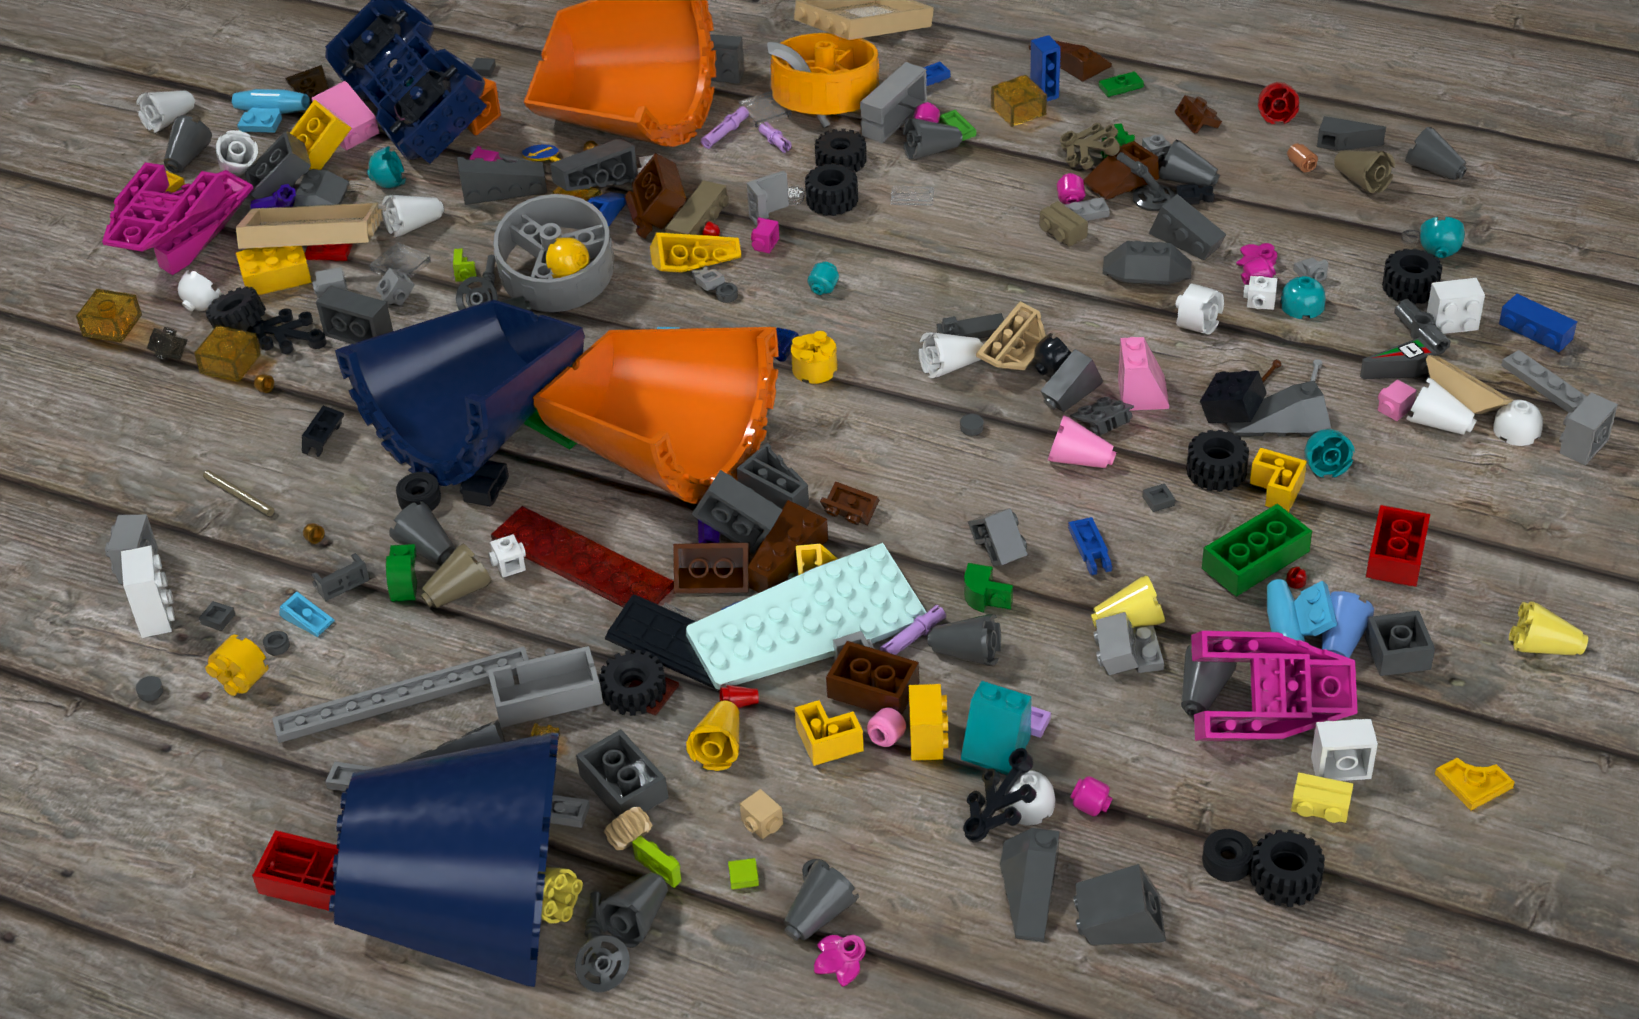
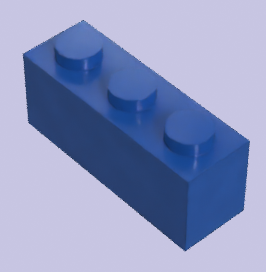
(1046, 65)
(1538, 322)

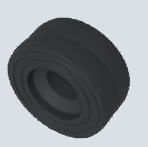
(417, 483)
(1222, 868)

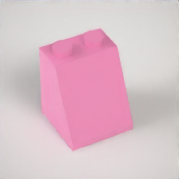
(352, 110)
(1140, 376)

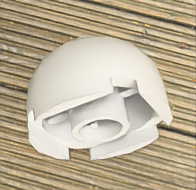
(196, 291)
(1518, 423)
(1042, 805)

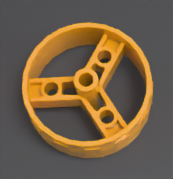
(839, 76)

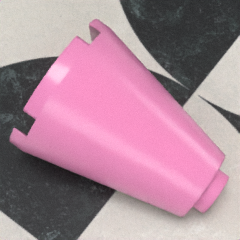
(1080, 446)

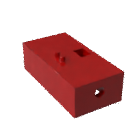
(297, 870)

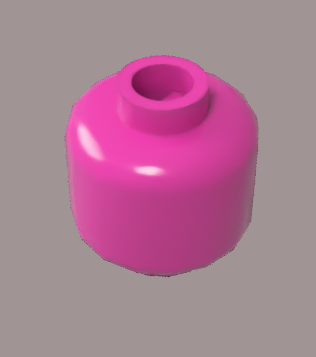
(927, 112)
(1070, 188)
(1257, 268)
(1091, 796)

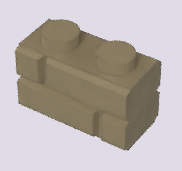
(1063, 224)

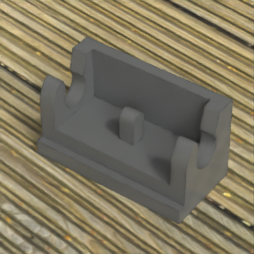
(342, 579)

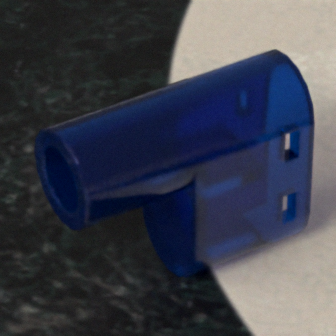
(784, 343)

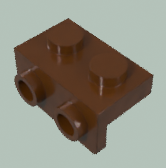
(1196, 113)
(850, 503)

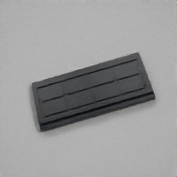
(660, 632)

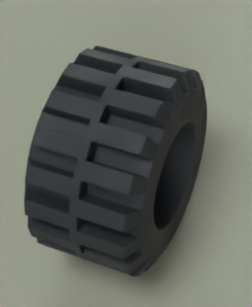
(831, 189)
(1410, 275)
(1217, 460)
(1289, 850)

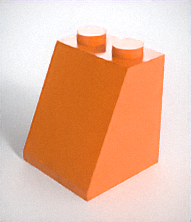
(490, 113)

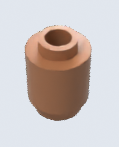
(1302, 157)

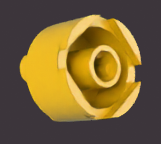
(814, 357)
(237, 664)

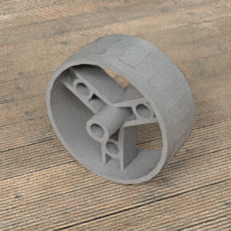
(536, 226)

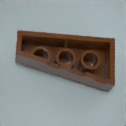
(777, 553)

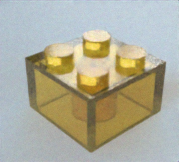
(1018, 100)
(109, 315)
(227, 353)

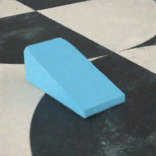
(305, 614)

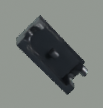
(321, 429)

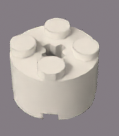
(1199, 308)

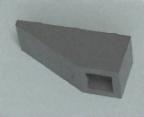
(1347, 134)

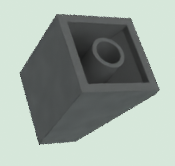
(1119, 908)

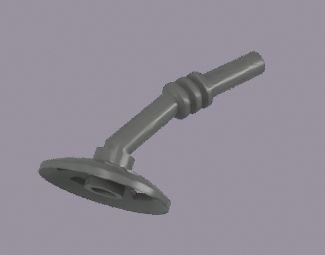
(1152, 192)
(478, 295)
(598, 959)

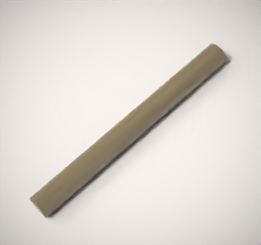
(239, 493)

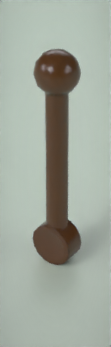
(1276, 364)

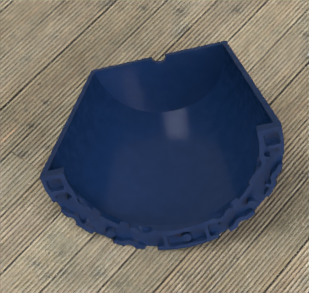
(457, 383)
(451, 854)

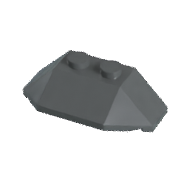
(321, 188)
(1147, 263)

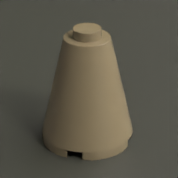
(1366, 168)
(455, 578)

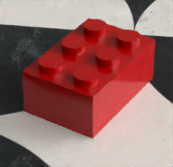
(1398, 545)

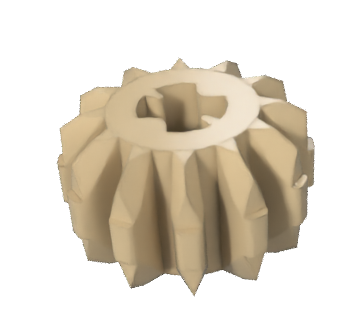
(627, 828)

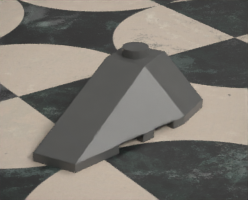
(1291, 410)
(482, 736)

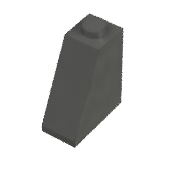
(1071, 382)

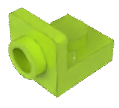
(462, 267)

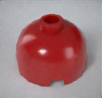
(1278, 102)

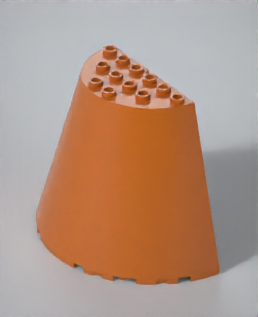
(628, 69)
(668, 402)

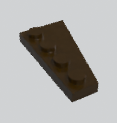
(309, 82)

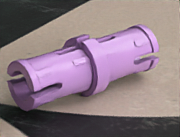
(775, 137)

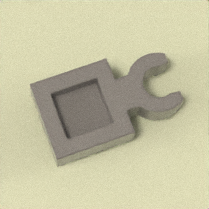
(708, 278)

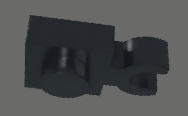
(1193, 194)

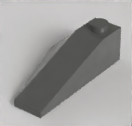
(1029, 875)

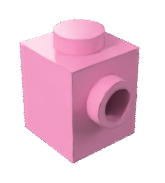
(1396, 400)

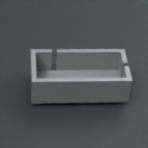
(893, 102)
(545, 687)

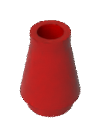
(739, 695)

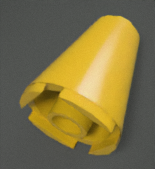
(716, 737)

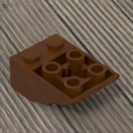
(1114, 177)

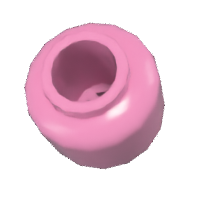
(886, 727)

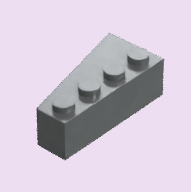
(598, 166)

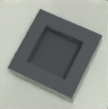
(484, 66)
(1158, 497)
(217, 616)

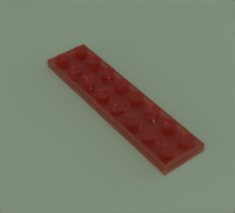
(583, 559)

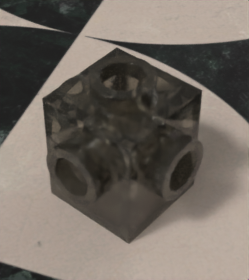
(166, 343)

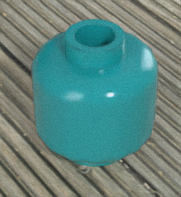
(823, 278)

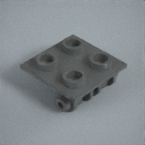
(1104, 415)

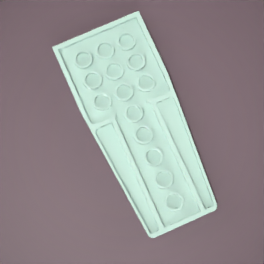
(803, 616)

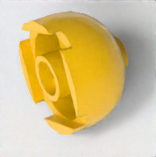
(566, 257)

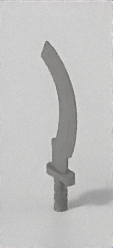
(797, 63)

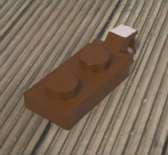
(643, 227)

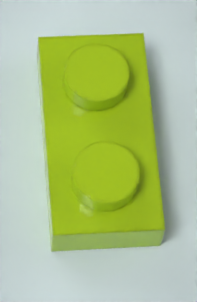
(656, 861)

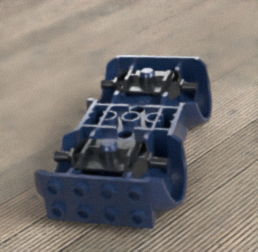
(443, 90)

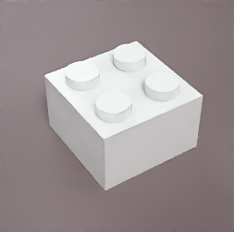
(1456, 305)
(1344, 749)

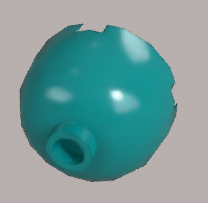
(386, 168)
(1442, 236)
(1303, 297)
(1329, 453)

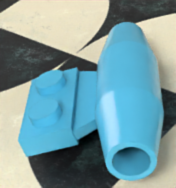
(266, 106)
(1306, 616)

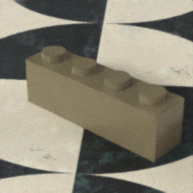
(699, 209)

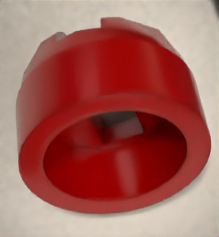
(711, 229)
(1300, 579)

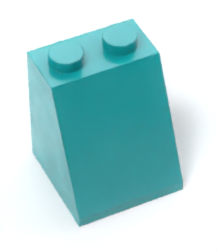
(996, 726)

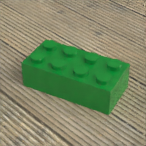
(1256, 549)

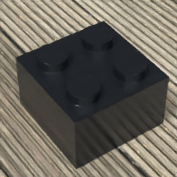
(1233, 397)

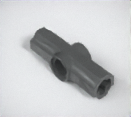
(1422, 326)

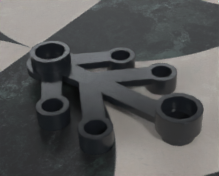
(315, 337)
(980, 823)

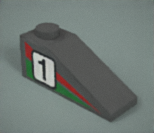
(1401, 361)

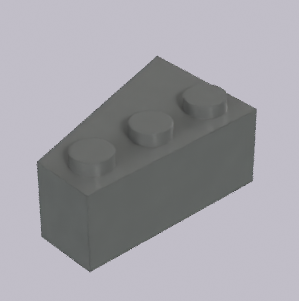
(1187, 228)
(772, 478)

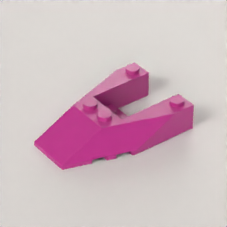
(149, 217)
(189, 243)
(1289, 685)

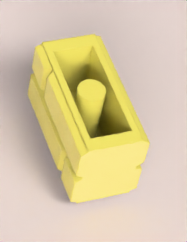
(1322, 798)

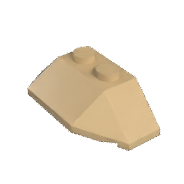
(1014, 340)
(1464, 387)

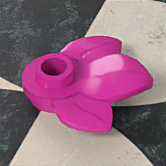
(1253, 251)
(839, 960)

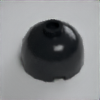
(1050, 355)

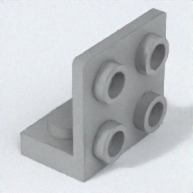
(767, 195)

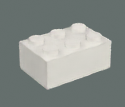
(147, 591)

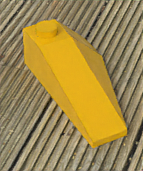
(688, 252)

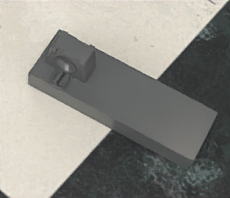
(974, 327)

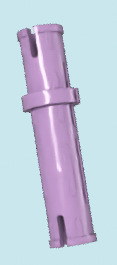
(730, 123)
(921, 626)

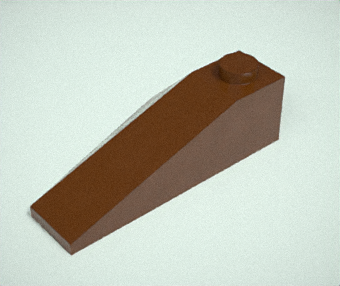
(1081, 61)

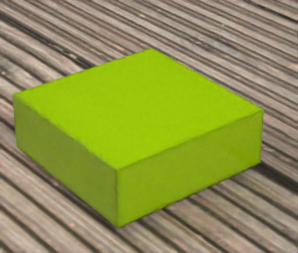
(743, 873)

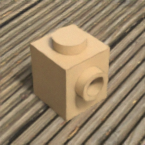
(761, 814)

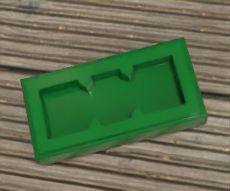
(1121, 84)

